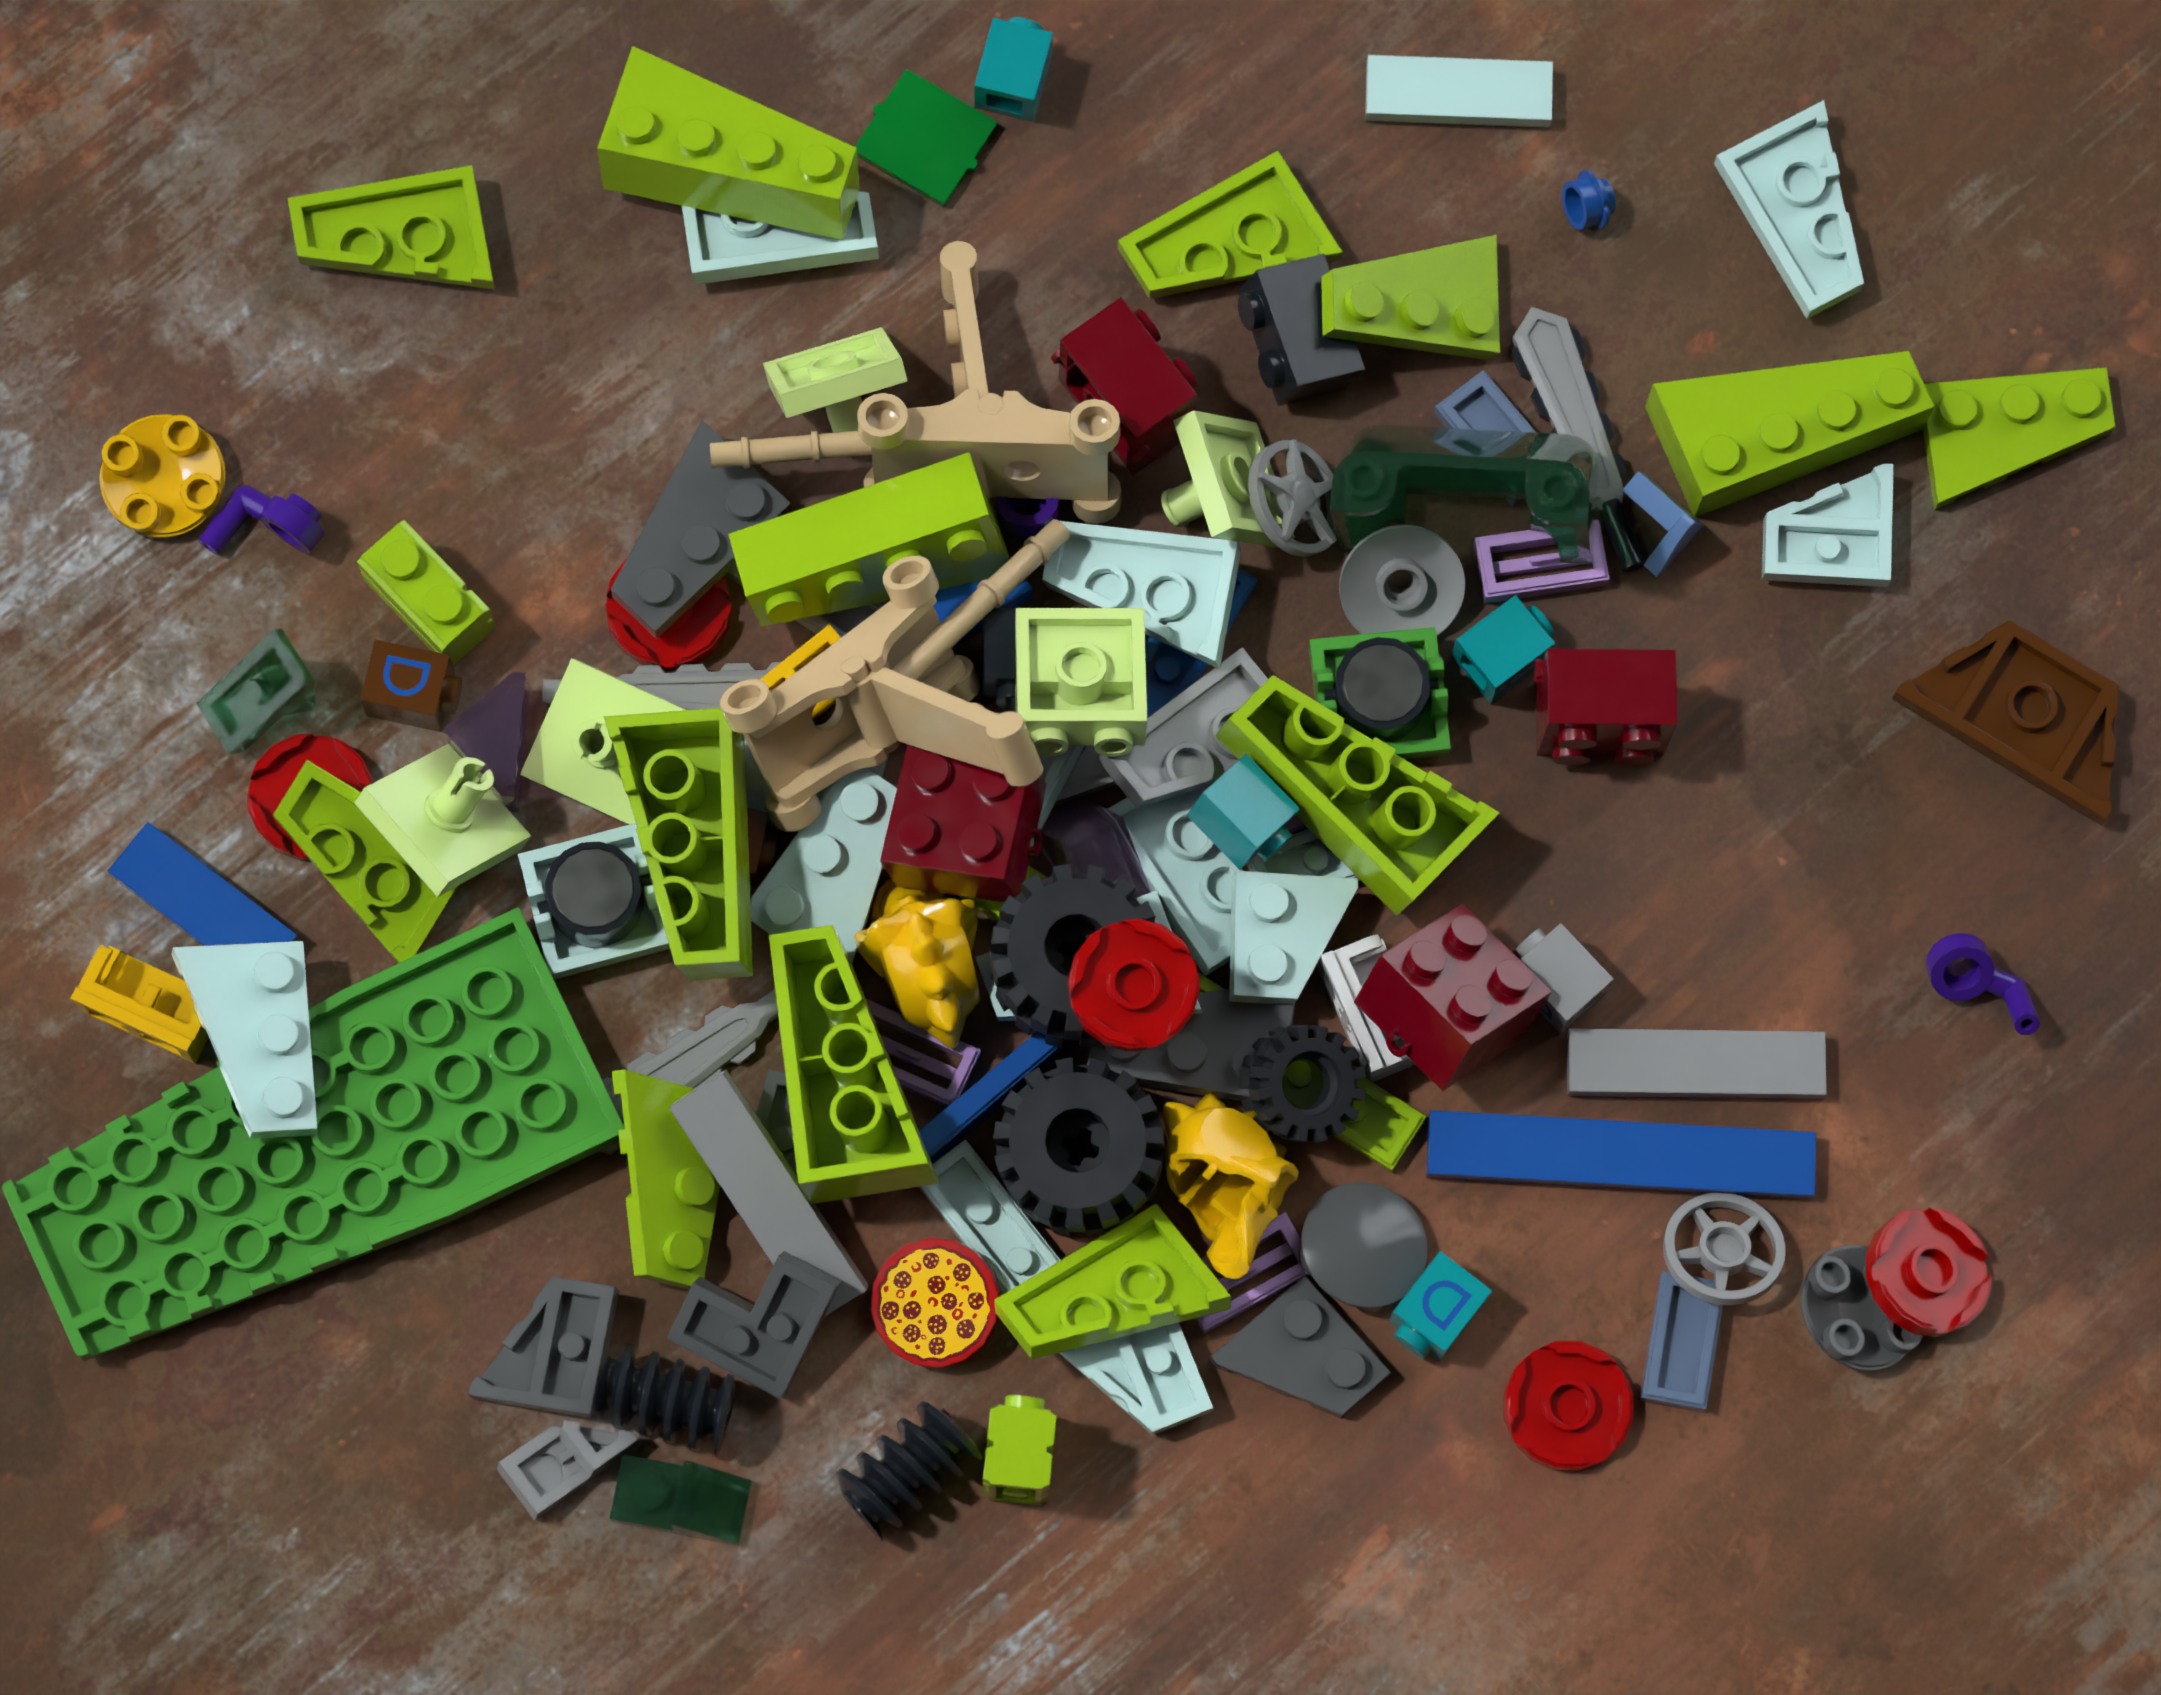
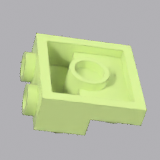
(1081, 678)

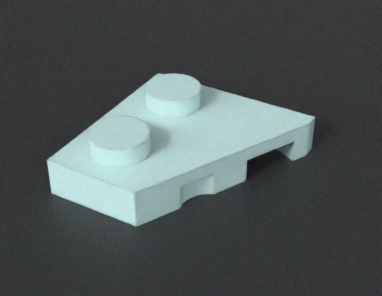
(1834, 535)
(1281, 931)
(1147, 1376)

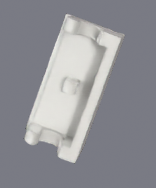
(1343, 977)

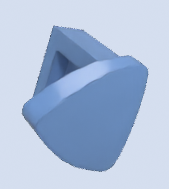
(1669, 513)

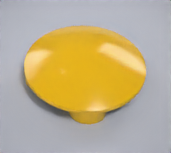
(162, 475)

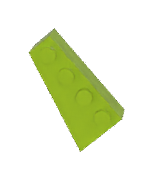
(723, 153)
(1777, 424)
(838, 549)
(1355, 793)
(692, 826)
(842, 1090)

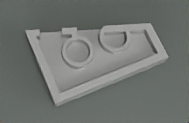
(1181, 737)

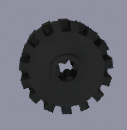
(1036, 929)
(1062, 1111)

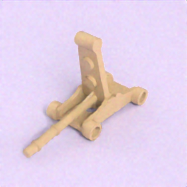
(1012, 442)
(911, 700)

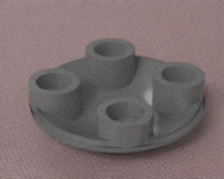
(1363, 1245)
(1845, 1316)

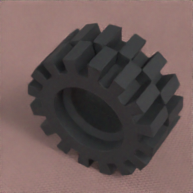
(1338, 1089)

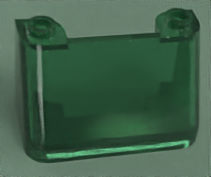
(1546, 469)

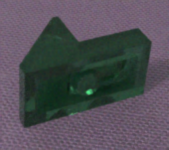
(258, 693)
(681, 1499)

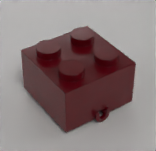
(1120, 362)
(1605, 704)
(961, 828)
(1452, 997)

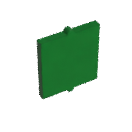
(925, 138)

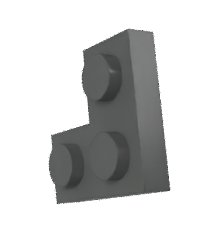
(759, 1340)

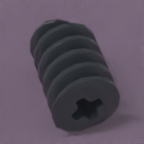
(665, 1399)
(906, 1467)

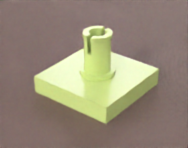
(836, 377)
(1219, 461)
(574, 744)
(443, 818)

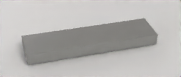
(1696, 1063)
(762, 1182)

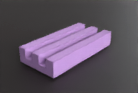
(1534, 586)
(958, 1077)
(1259, 1265)

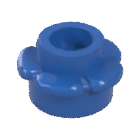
(1588, 201)

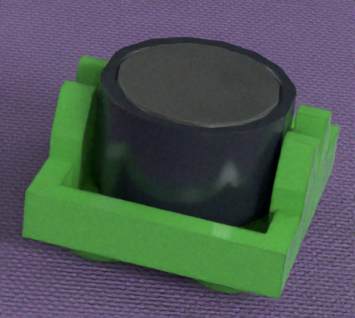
(1386, 687)

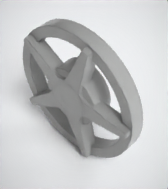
(1293, 497)
(1724, 1249)

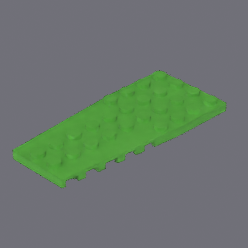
(429, 1103)

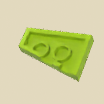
(398, 228)
(1229, 233)
(1419, 300)
(2009, 423)
(359, 861)
(671, 1185)
(1113, 1288)

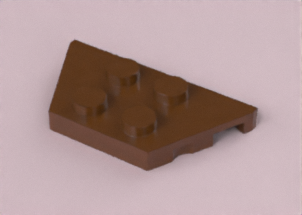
(2027, 712)

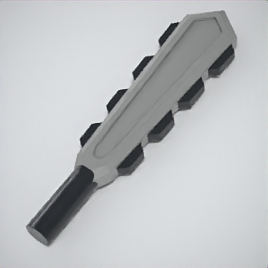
(1566, 396)

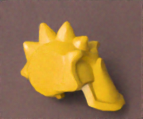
(925, 955)
(1226, 1176)

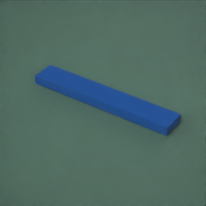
(1621, 1154)

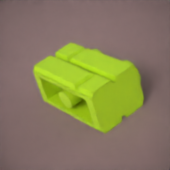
(425, 593)
(1019, 1451)

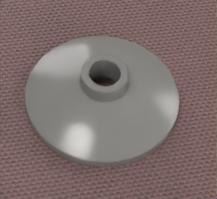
(1428, 598)

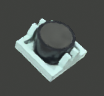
(593, 901)

